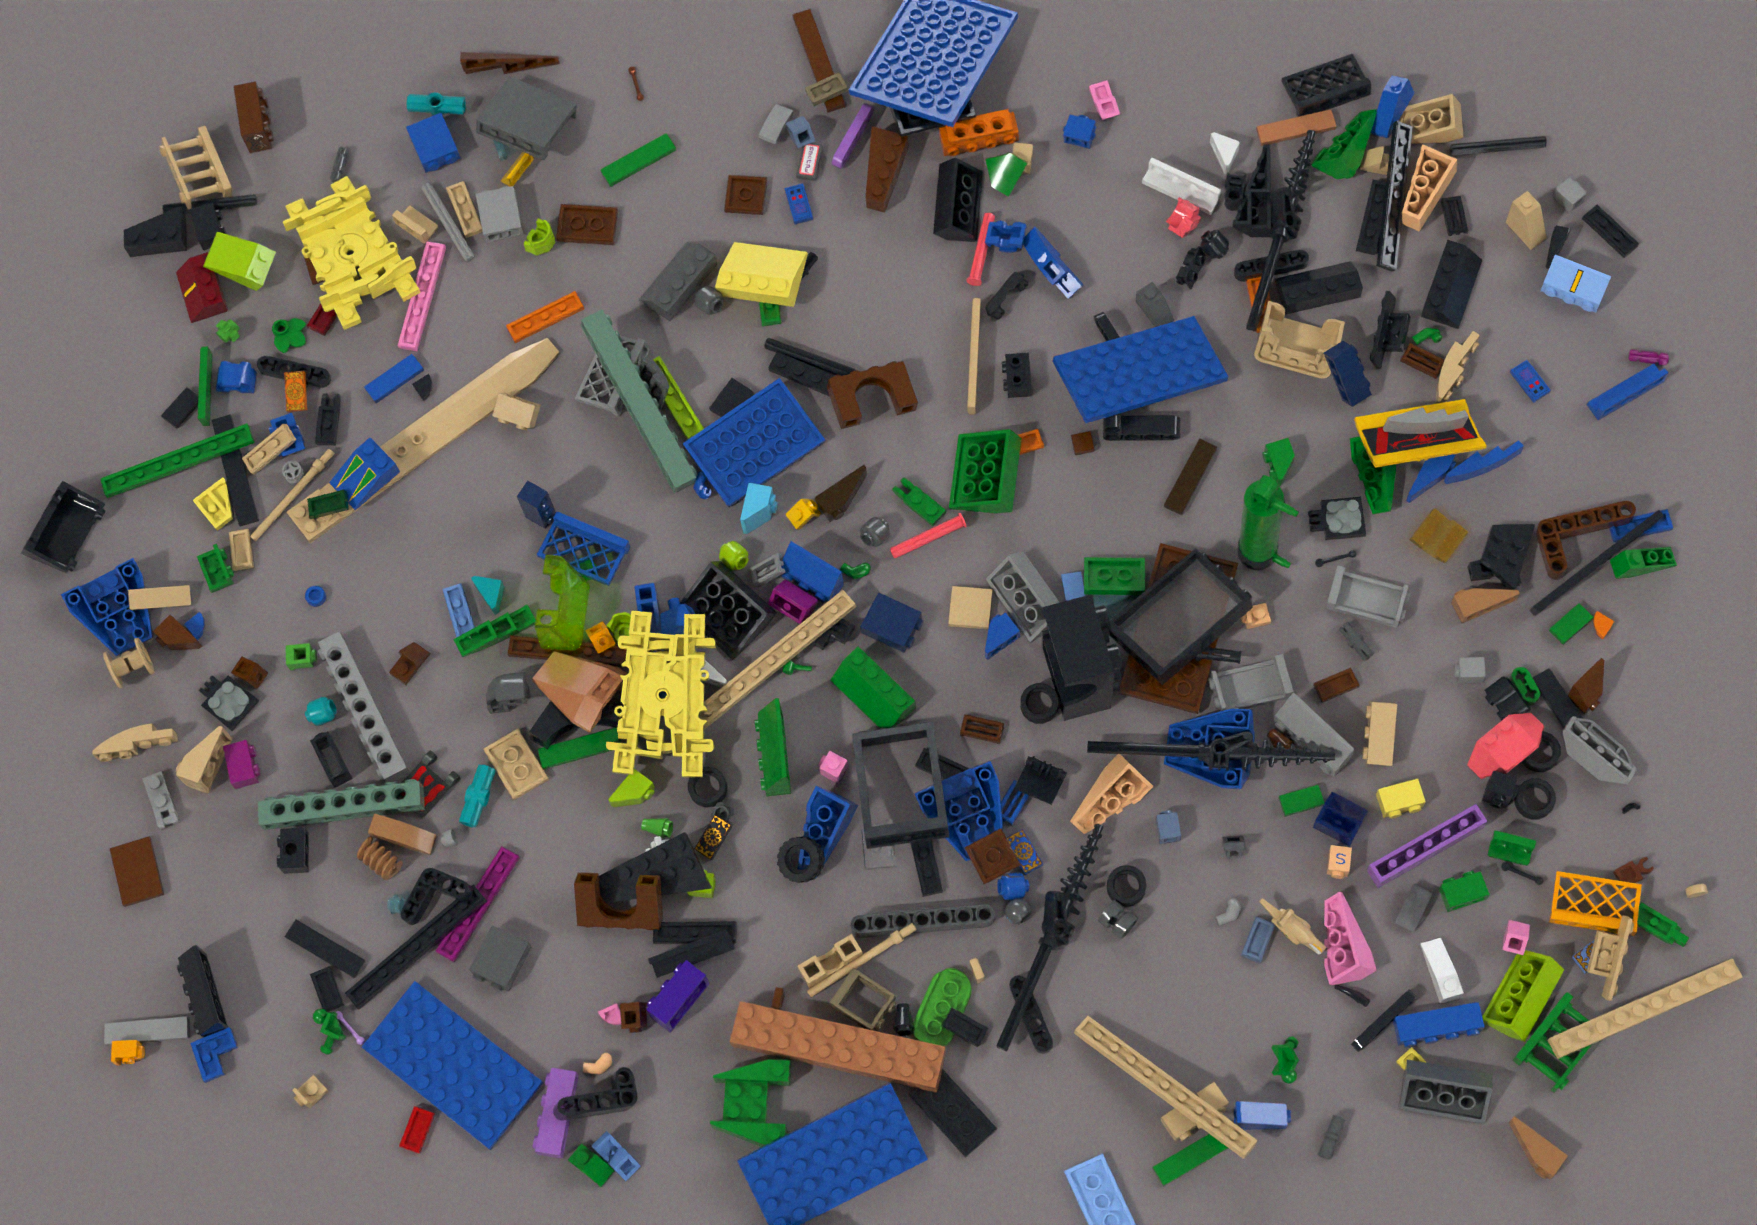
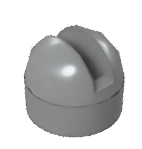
(448, 838)

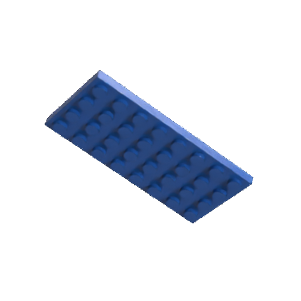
(1140, 369)
(452, 1065)
(833, 1158)

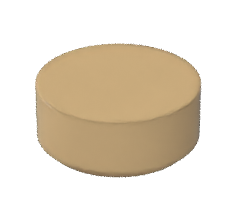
(1696, 890)

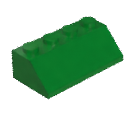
(872, 690)

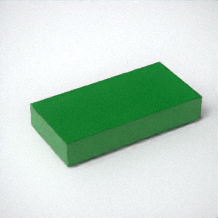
(1571, 623)
(1301, 800)

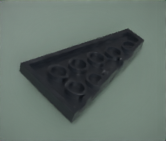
(672, 860)

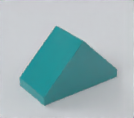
(491, 591)

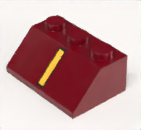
(200, 289)

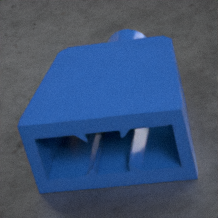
(673, 619)

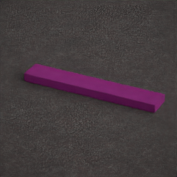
(489, 887)

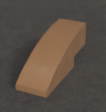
(401, 834)

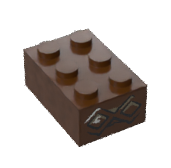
(253, 117)

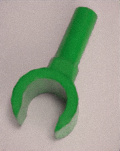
(790, 666)

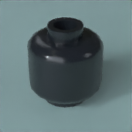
(1214, 244)

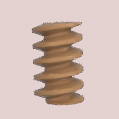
(378, 860)

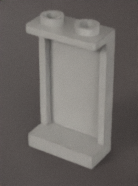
(1367, 598)
(1251, 685)

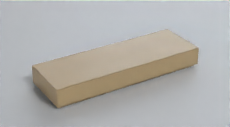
(464, 209)
(269, 449)
(159, 597)

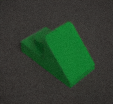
(591, 1165)

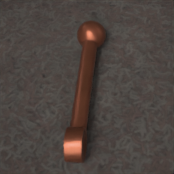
(632, 71)

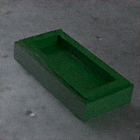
(328, 504)

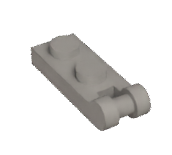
(160, 799)

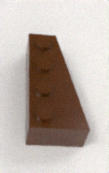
(884, 165)

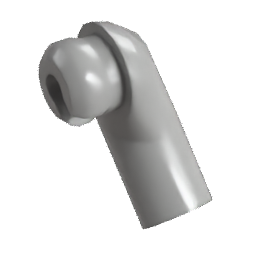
(1231, 913)

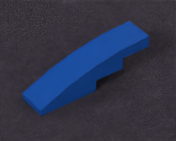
(1479, 465)

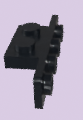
(1390, 332)

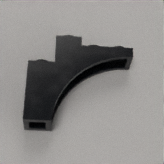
(554, 724)

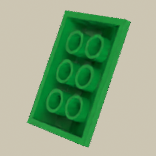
(985, 471)
(773, 749)

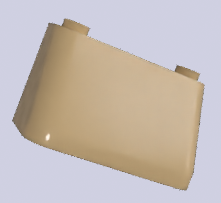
(1296, 344)

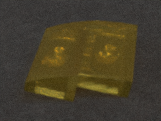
(1438, 536)

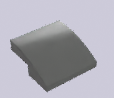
(655, 379)

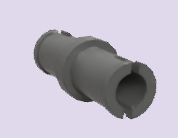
(1356, 641)
(1331, 1137)

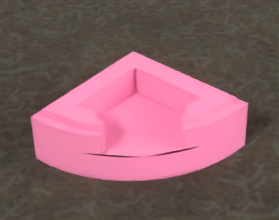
(611, 1014)

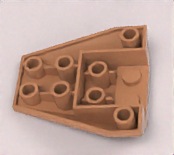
(579, 687)

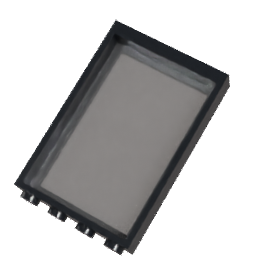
(1179, 616)

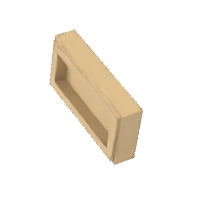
(241, 549)

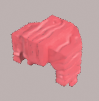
(1184, 218)

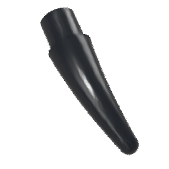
(1355, 995)

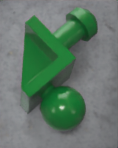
(330, 1027)
(1286, 1060)

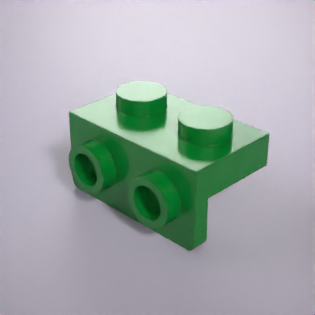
(215, 569)

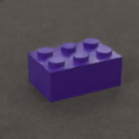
(677, 995)

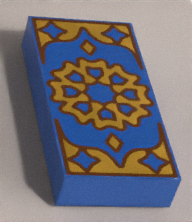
(1024, 852)

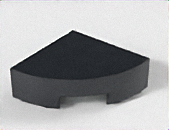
(423, 386)

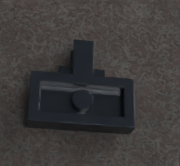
(840, 631)

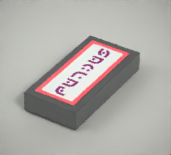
(809, 161)

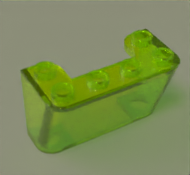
(567, 622)

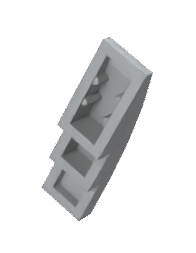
(1420, 422)

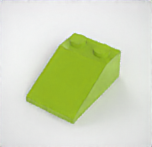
(239, 260)

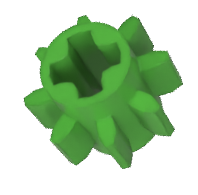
(227, 331)

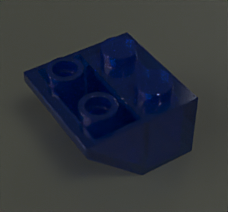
(1340, 819)

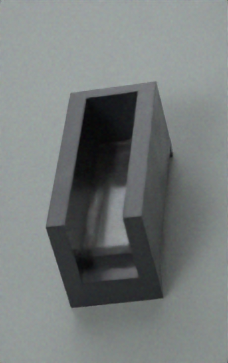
(331, 759)

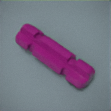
(1648, 357)

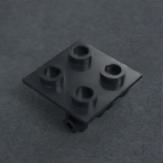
(1040, 780)

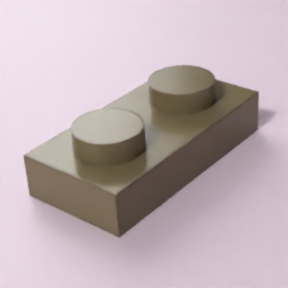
(826, 89)

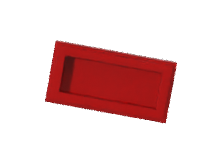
(416, 1130)

